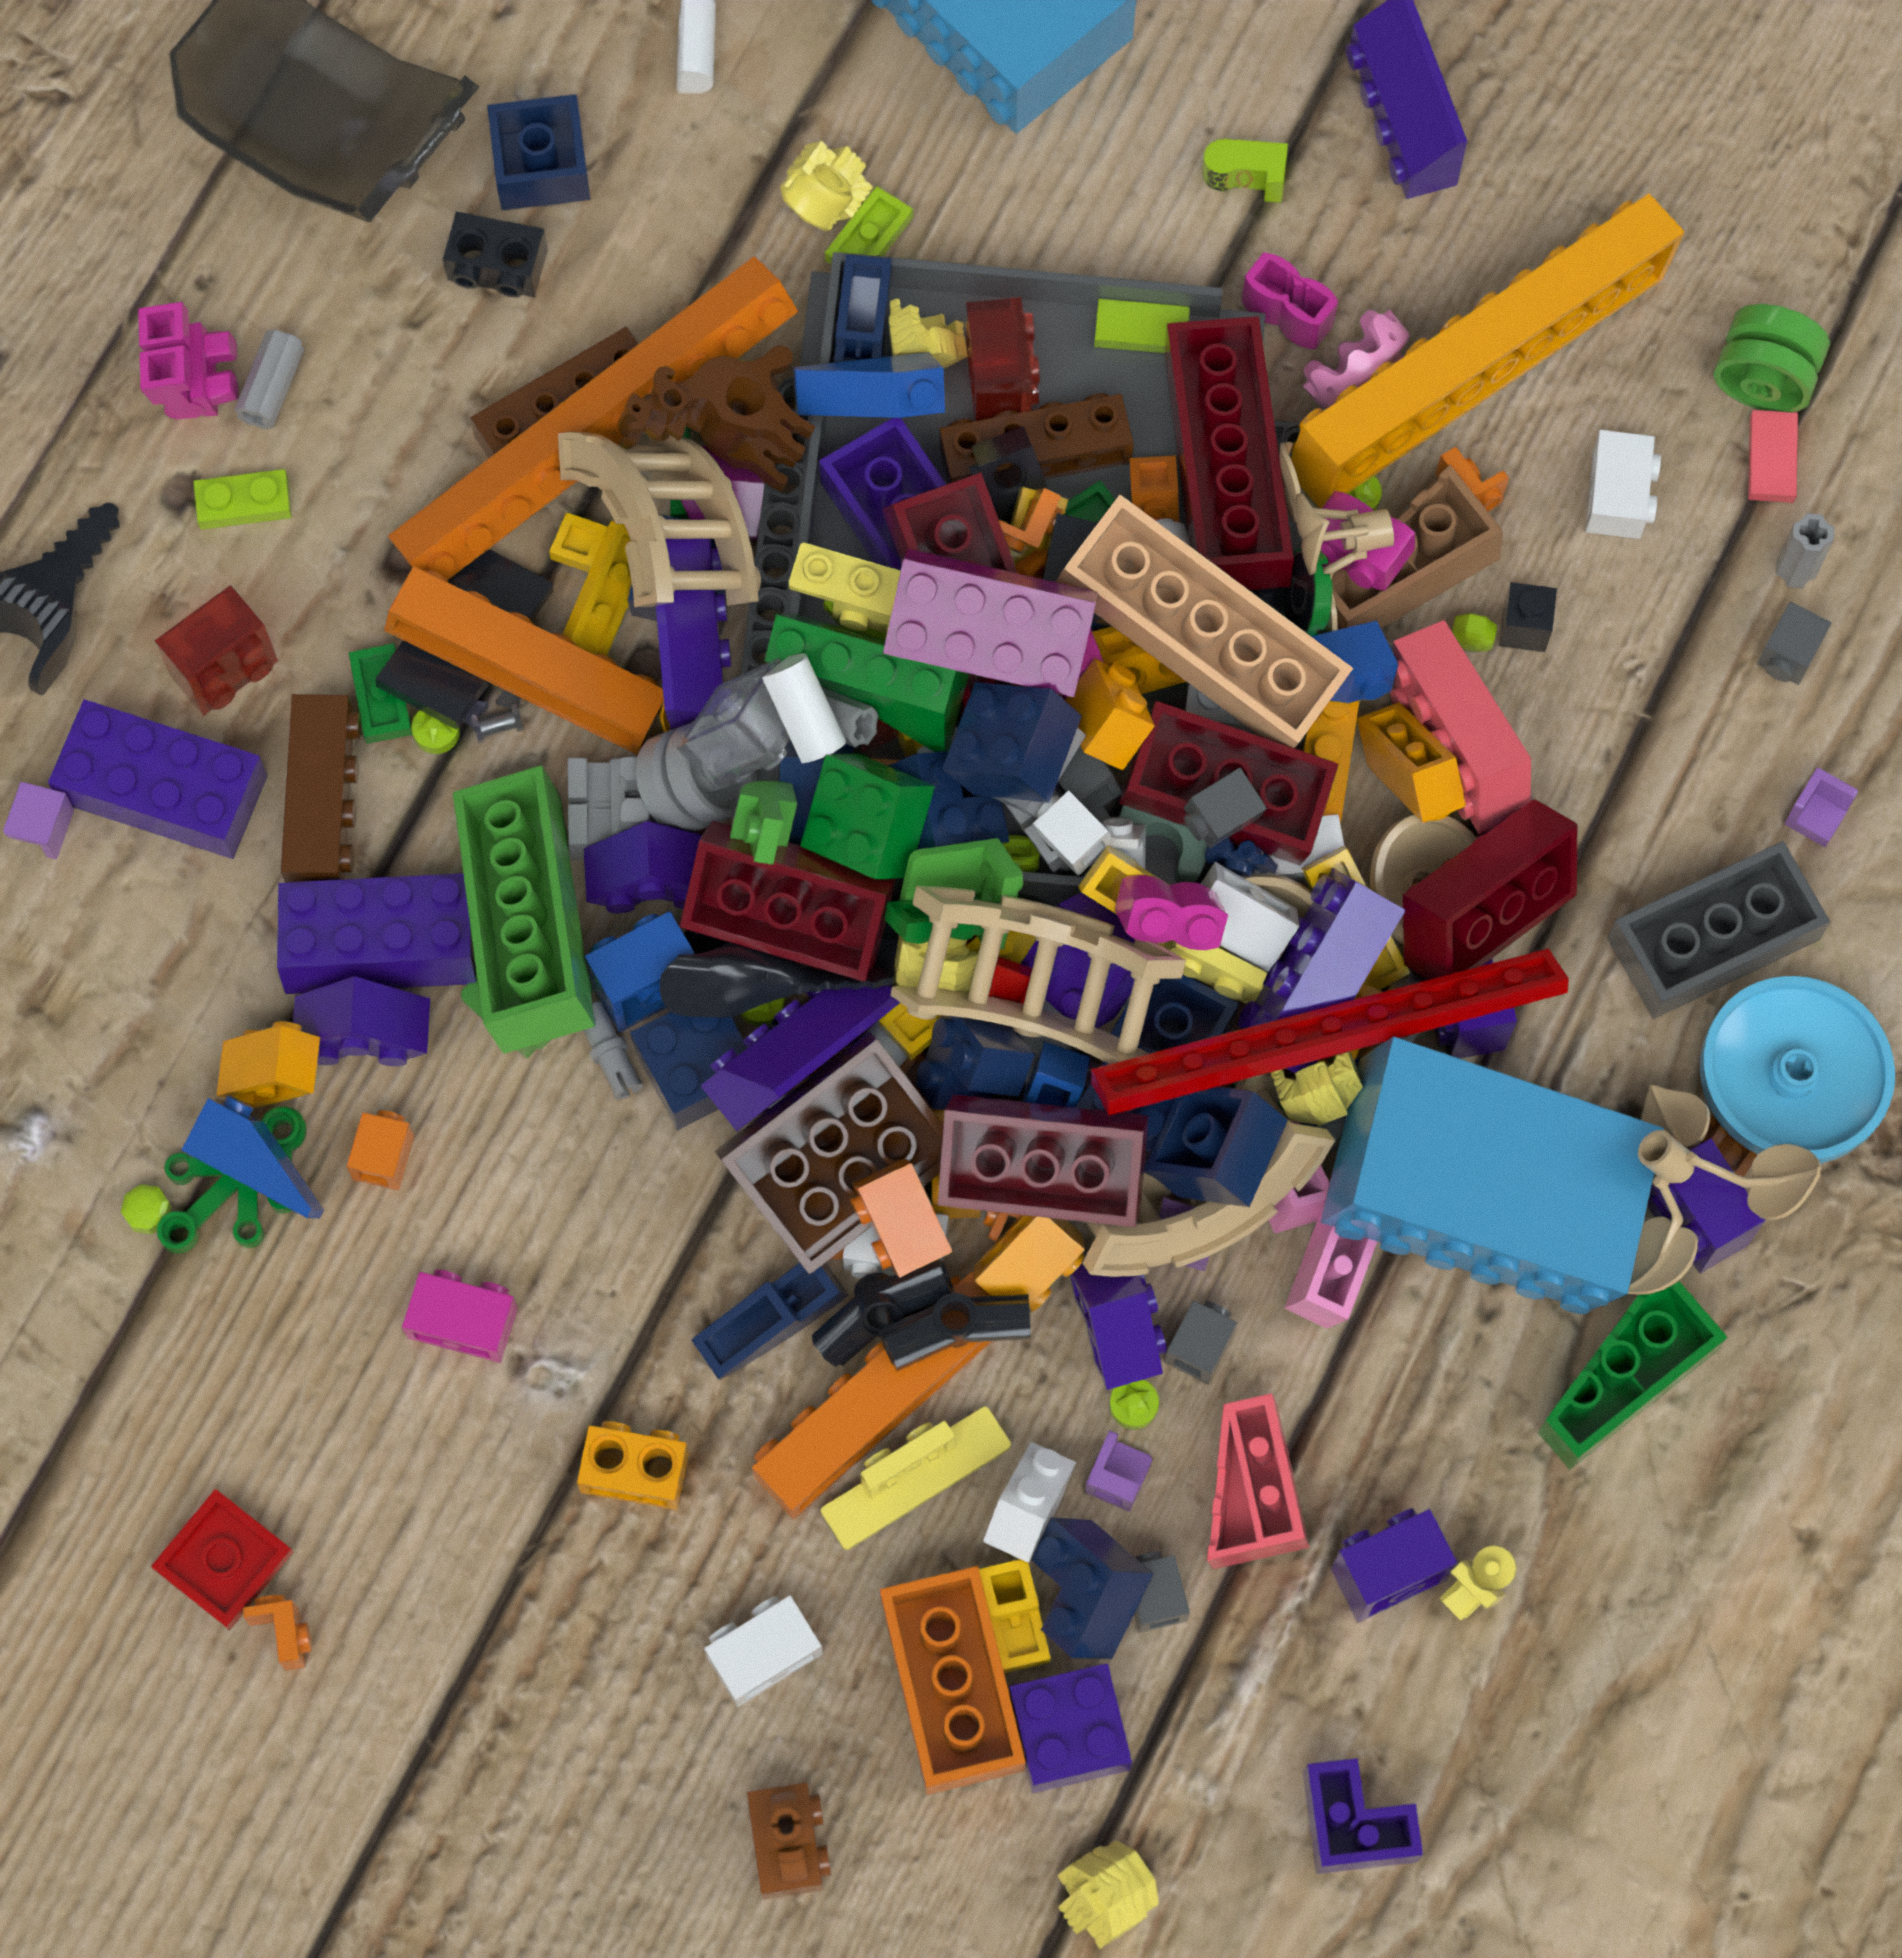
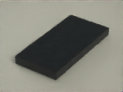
(440, 686)

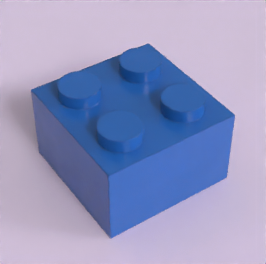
(629, 968)

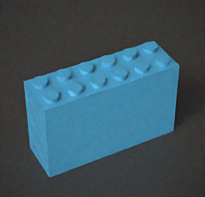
(1017, 51)
(1491, 1177)

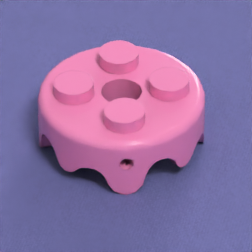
(1357, 360)

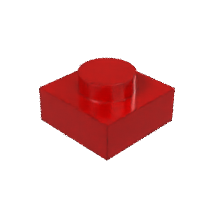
(1010, 980)

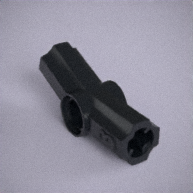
(878, 1304)
(925, 1334)

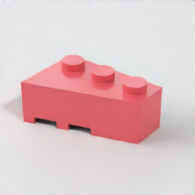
(1256, 1490)

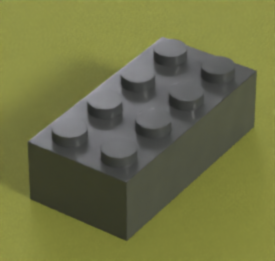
(1718, 929)

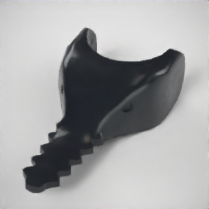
(41, 595)
(733, 979)

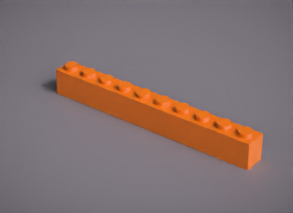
(527, 469)

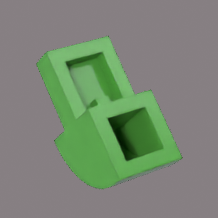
(764, 817)

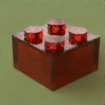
(1001, 357)
(217, 651)

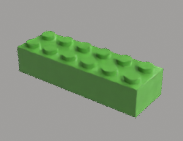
(523, 910)

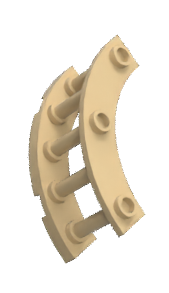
(677, 473)
(1052, 929)
(1210, 1224)

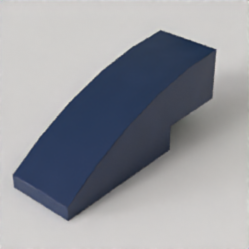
(863, 308)
(768, 1318)

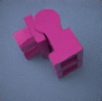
(182, 361)

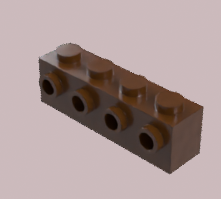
(518, 411)
(1063, 436)
(319, 788)

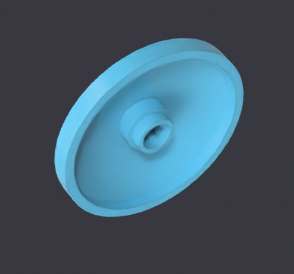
(1797, 1067)

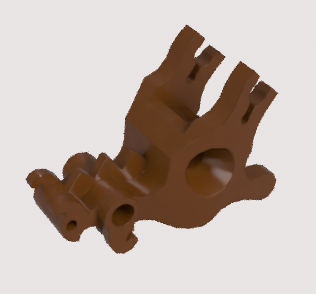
(732, 409)

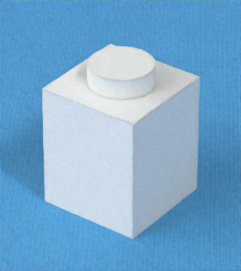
(1072, 831)

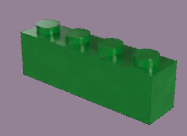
(905, 693)
(1638, 1362)

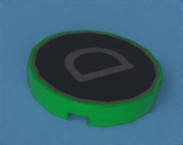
(1309, 597)

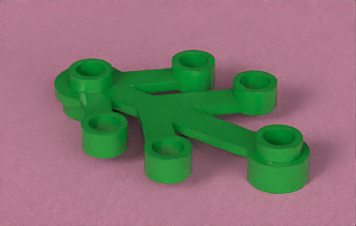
(225, 1188)

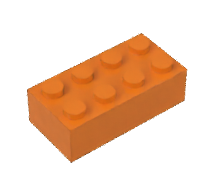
(952, 1680)

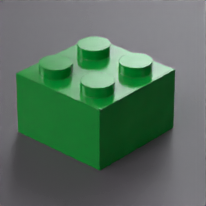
(867, 815)

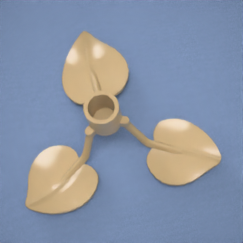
(1359, 532)
(1778, 1184)

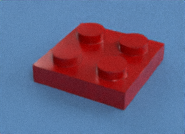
(222, 1559)

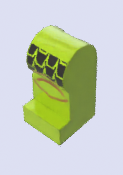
(1246, 165)

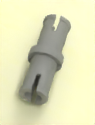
(611, 1054)

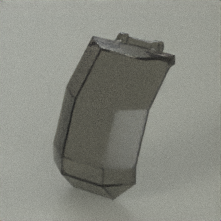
(312, 102)

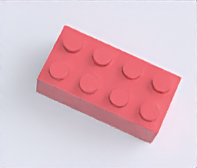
(1454, 704)

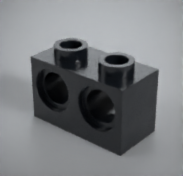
(499, 245)
(1005, 486)

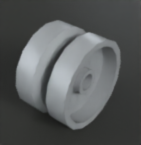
(676, 791)

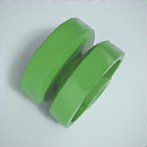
(1771, 358)

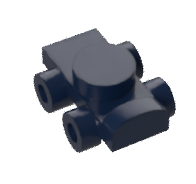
(1240, 858)

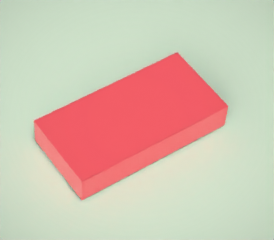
(1772, 456)

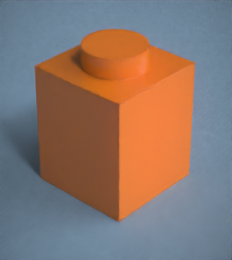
(381, 1149)

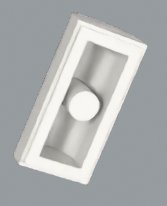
(696, 46)
(804, 708)

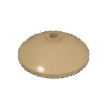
(1411, 853)

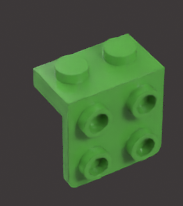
(970, 866)

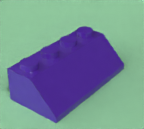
(1407, 98)
(690, 635)
(793, 1049)

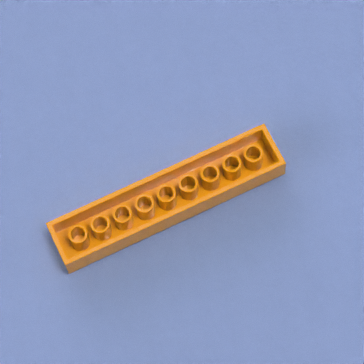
(1484, 349)

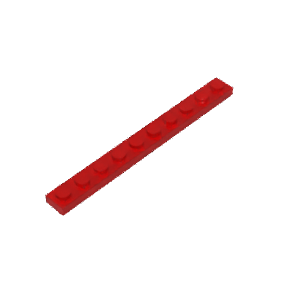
(1328, 1031)

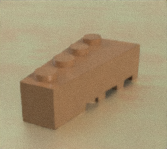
(1451, 544)

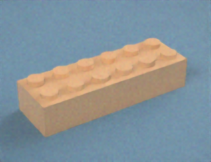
(1205, 625)

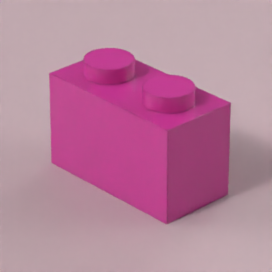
(460, 1315)

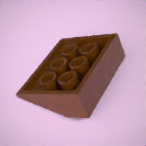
(823, 1138)

